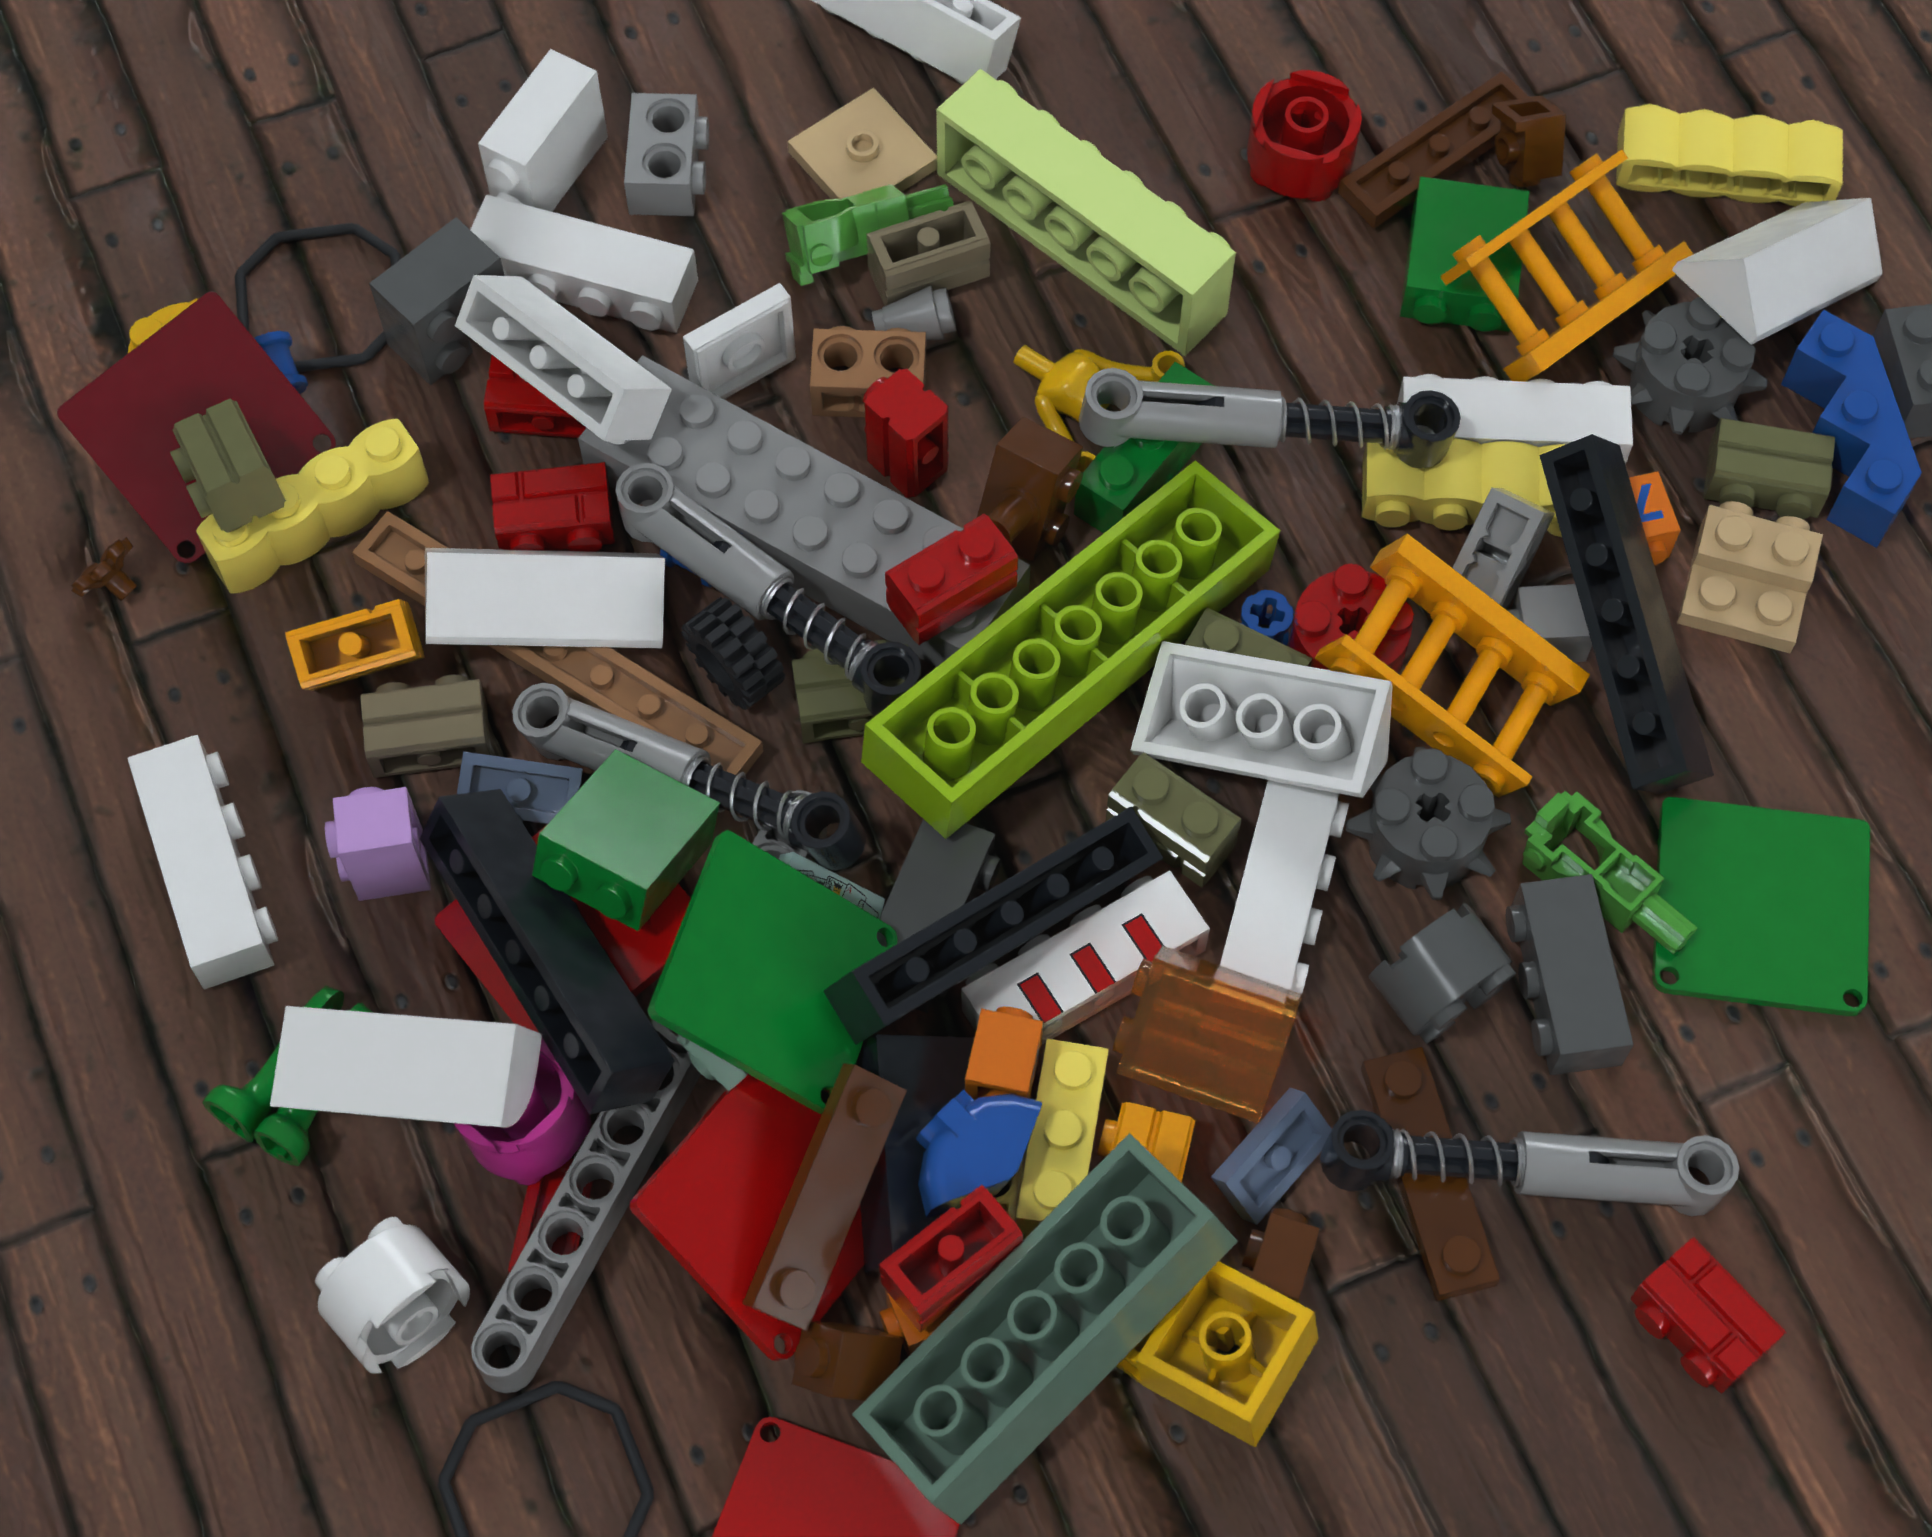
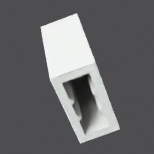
(545, 134)

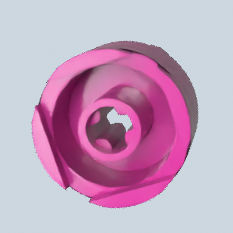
(543, 1135)

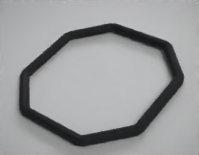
(309, 233)
(527, 1398)

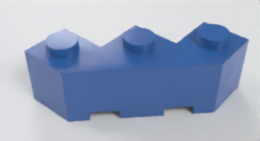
(1846, 377)

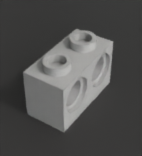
(660, 154)
(1502, 544)

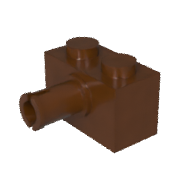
(1030, 486)

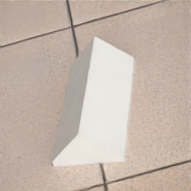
(1787, 266)
(544, 598)
(1266, 719)

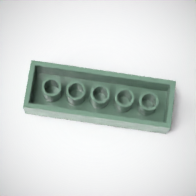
(1044, 1329)

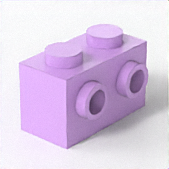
(378, 843)

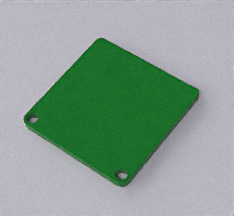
(1772, 905)
(756, 966)

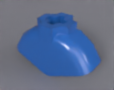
(973, 1146)

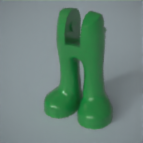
(247, 1108)

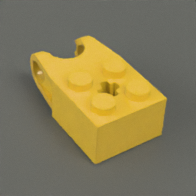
(1234, 1389)

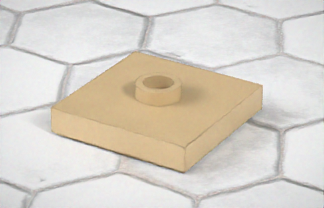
(862, 149)

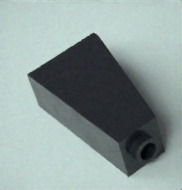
(933, 1075)

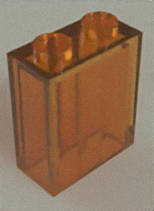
(1206, 1032)

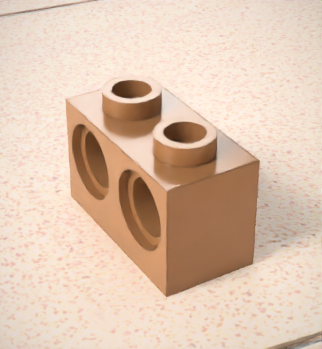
(869, 358)

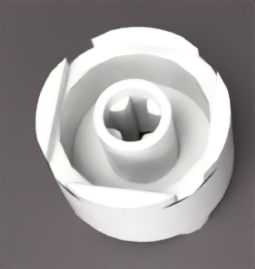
(391, 1296)

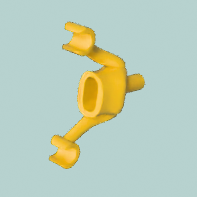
(1066, 380)

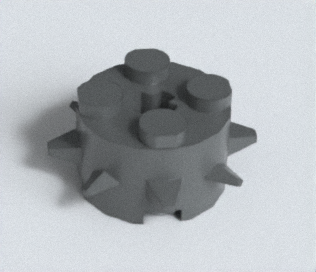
(1689, 367)
(1458, 817)

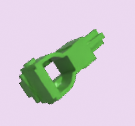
(836, 229)
(1623, 882)

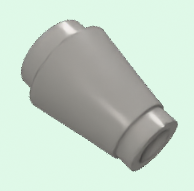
(920, 312)

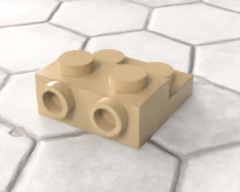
(1750, 576)

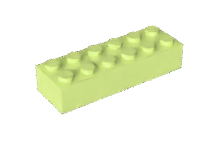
(1084, 211)

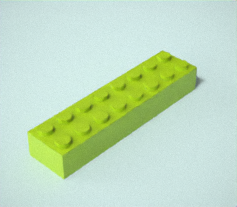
(1067, 649)

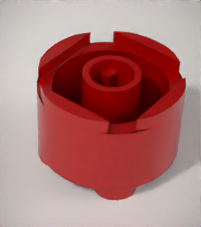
(1303, 135)
(1339, 606)

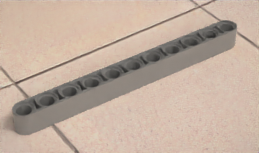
(591, 1219)

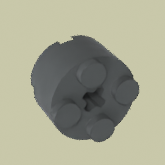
(1442, 970)

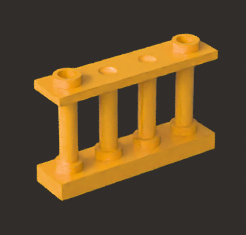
(1613, 290)
(1488, 627)

